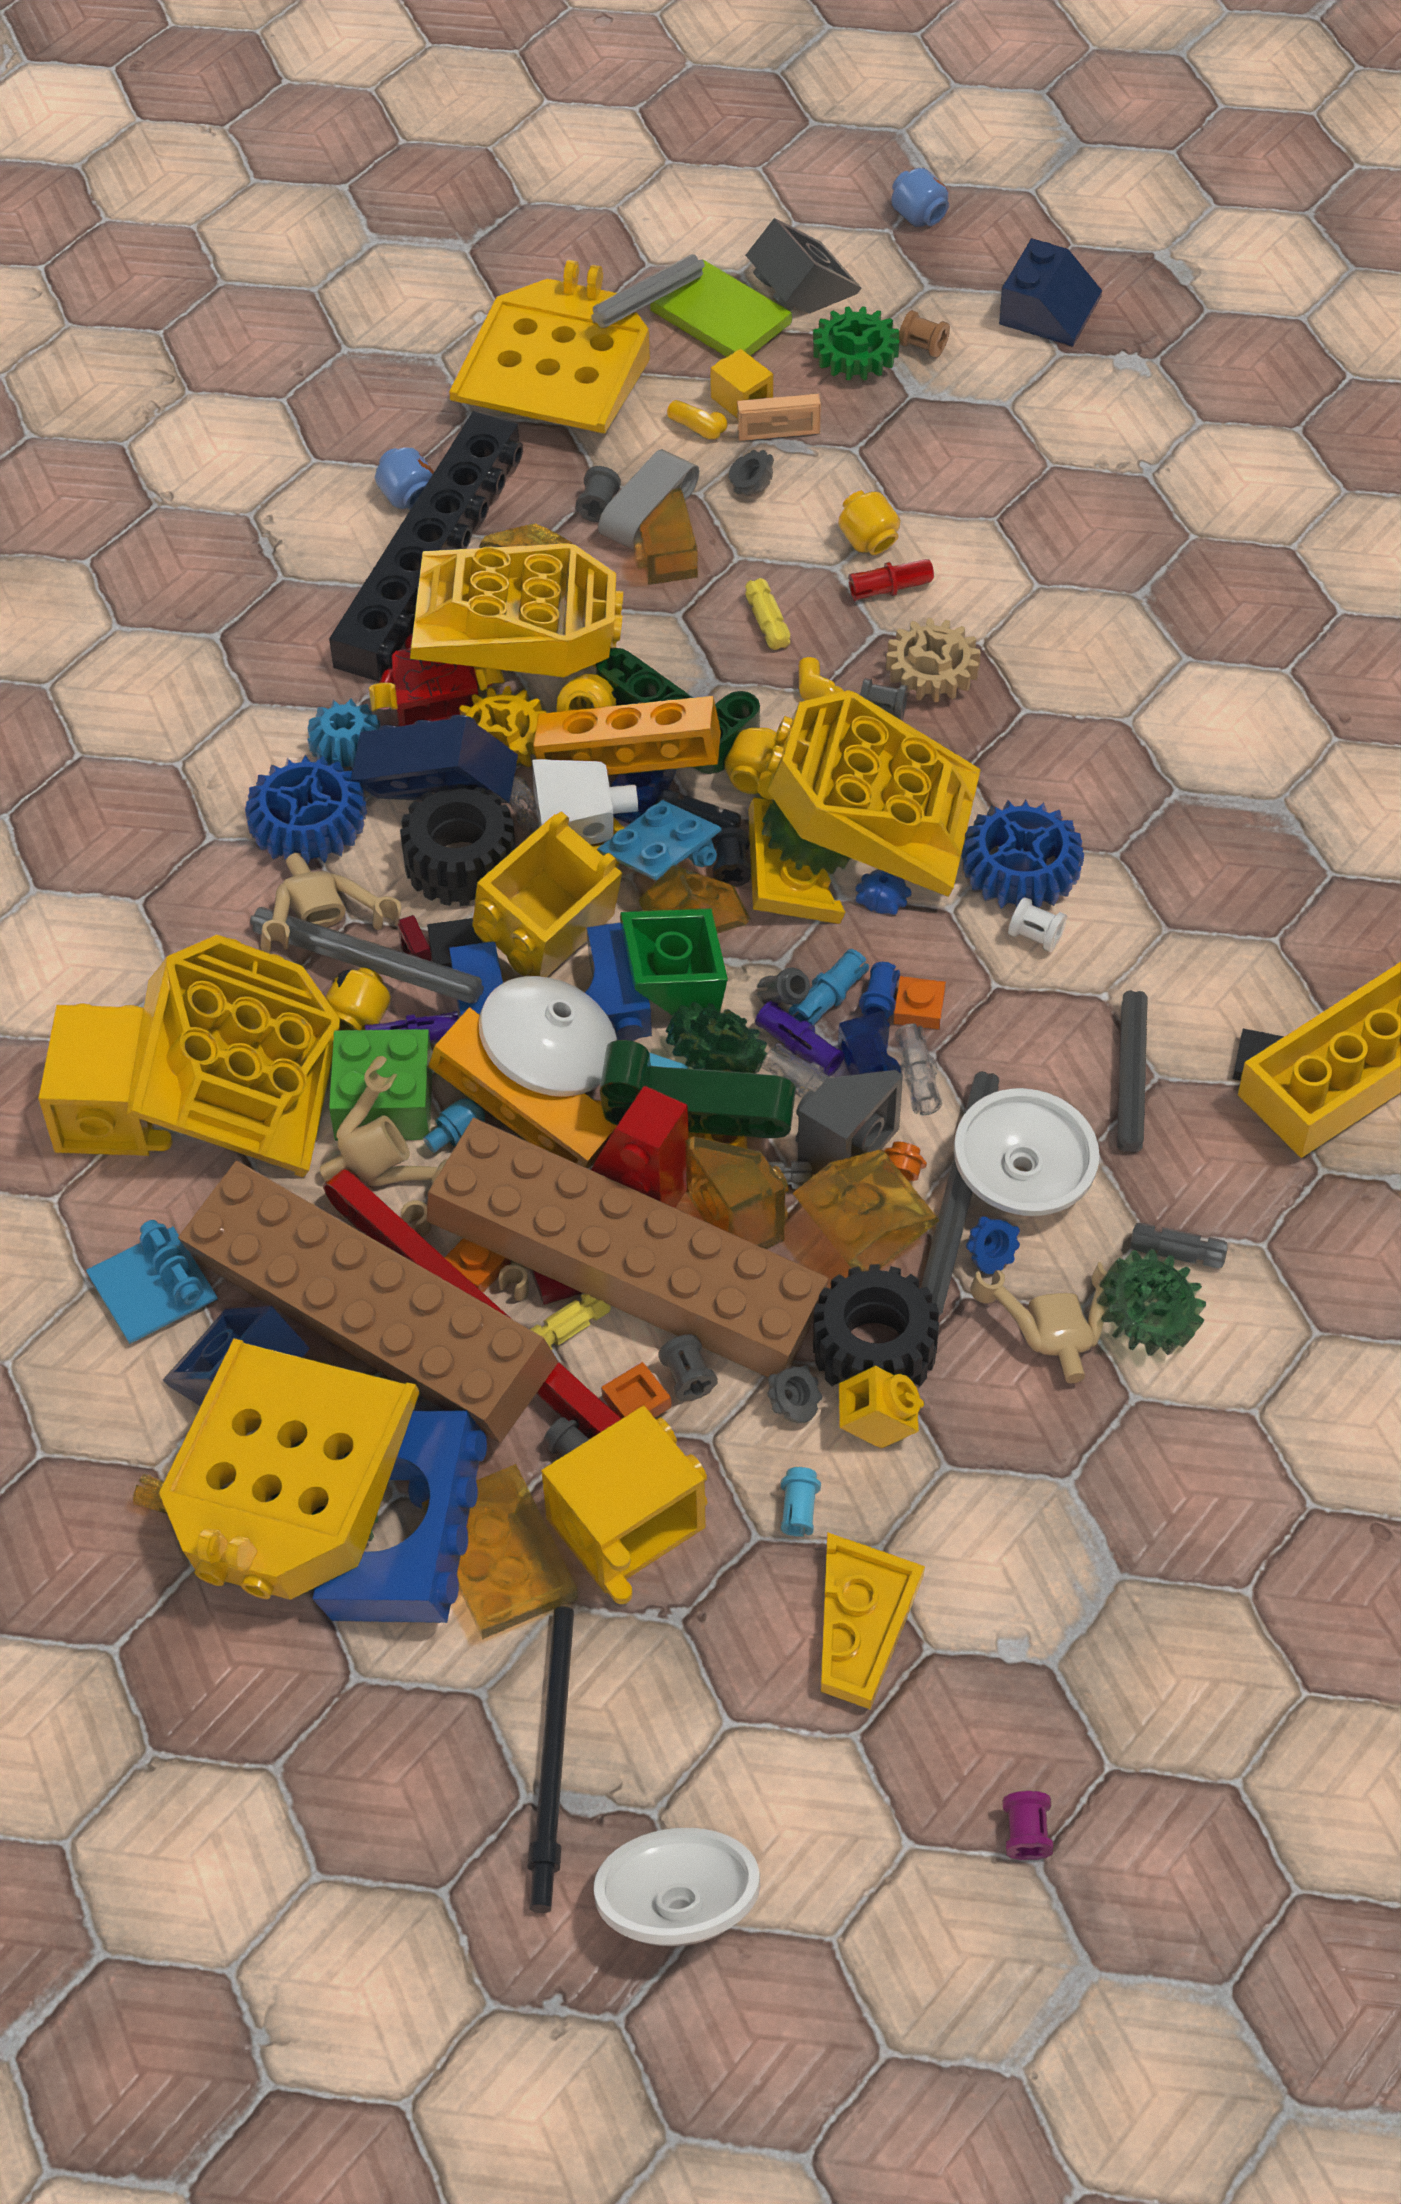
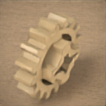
(933, 659)

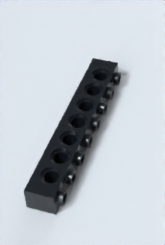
(438, 520)

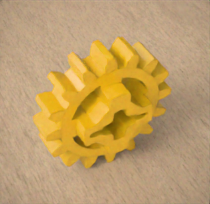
(508, 719)

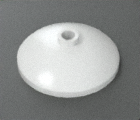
(546, 1035)
(1029, 1132)
(677, 1886)

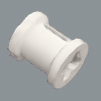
(1037, 924)

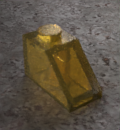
(667, 542)
(689, 890)

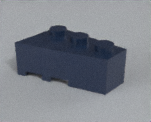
(430, 755)

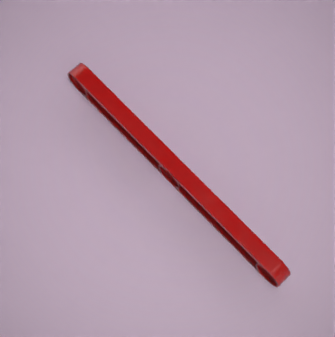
(377, 1220)

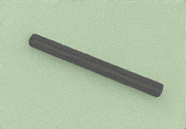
(376, 957)
(953, 1212)

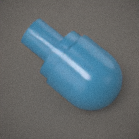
(453, 1123)

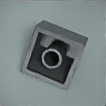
(799, 269)
(848, 1117)

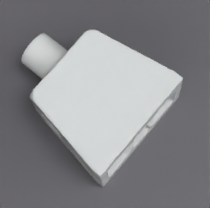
(582, 794)

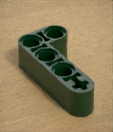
(639, 683)
(715, 1099)

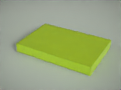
(723, 312)

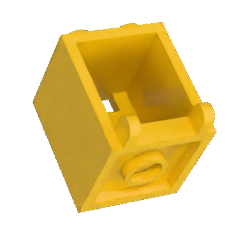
(546, 898)
(90, 1083)
(625, 1499)

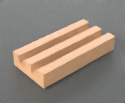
(779, 417)

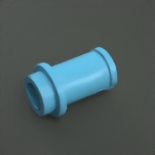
(800, 1490)

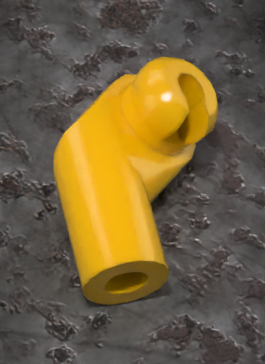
(811, 683)

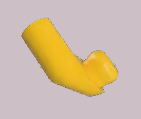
(698, 420)

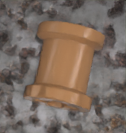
(924, 333)

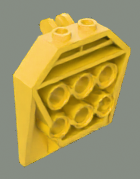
(549, 358)
(516, 609)
(872, 788)
(235, 1052)
(290, 1399)

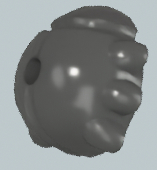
(752, 472)
(794, 1394)

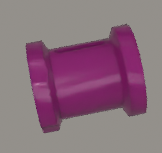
(1028, 1825)

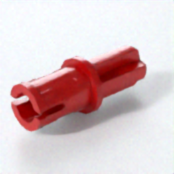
(890, 579)

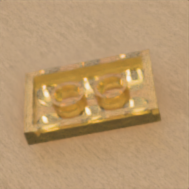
(510, 1558)

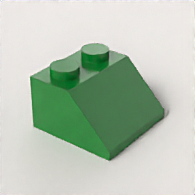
(675, 957)

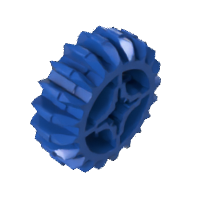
(316, 810)
(1025, 843)

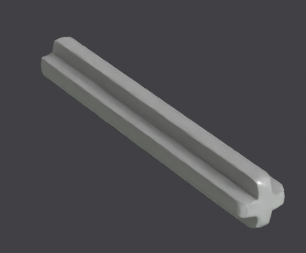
(647, 291)

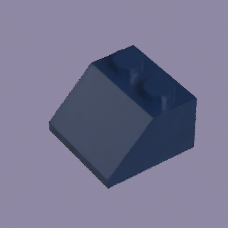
(1048, 294)
(252, 1325)

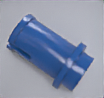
(880, 990)

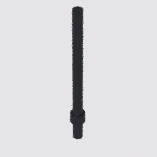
(545, 1852)

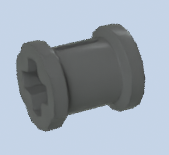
(600, 486)
(888, 698)
(684, 1387)

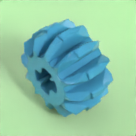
(337, 730)

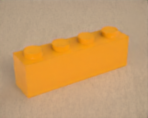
(562, 1125)

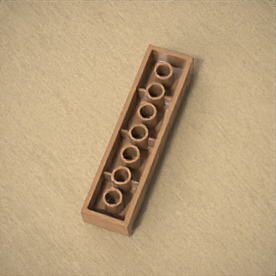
(625, 1248)
(369, 1300)

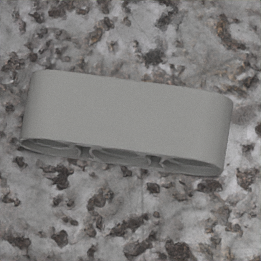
(644, 493)

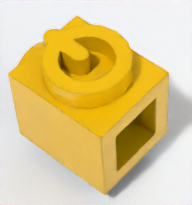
(879, 1406)

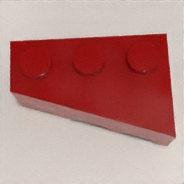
(649, 1148)

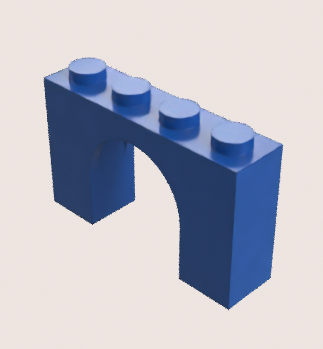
(610, 988)
(420, 1574)

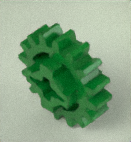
(856, 343)

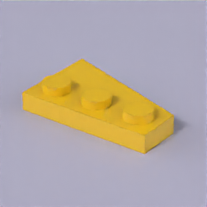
(779, 885)
(863, 1616)

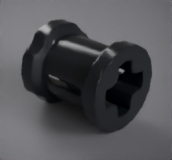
(731, 858)

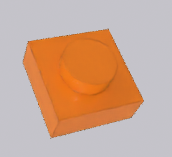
(919, 1002)
(477, 1263)
(634, 1390)

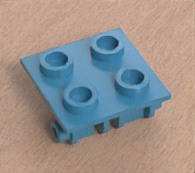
(663, 839)
(151, 1282)

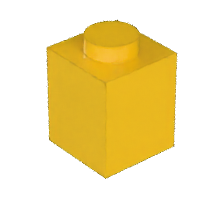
(739, 379)

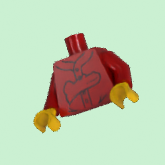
(428, 688)

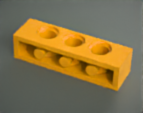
(633, 735)

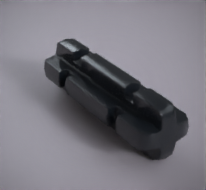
(702, 809)

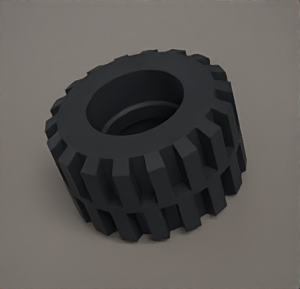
(448, 819)
(880, 1299)

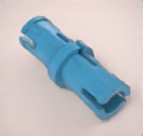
(830, 987)

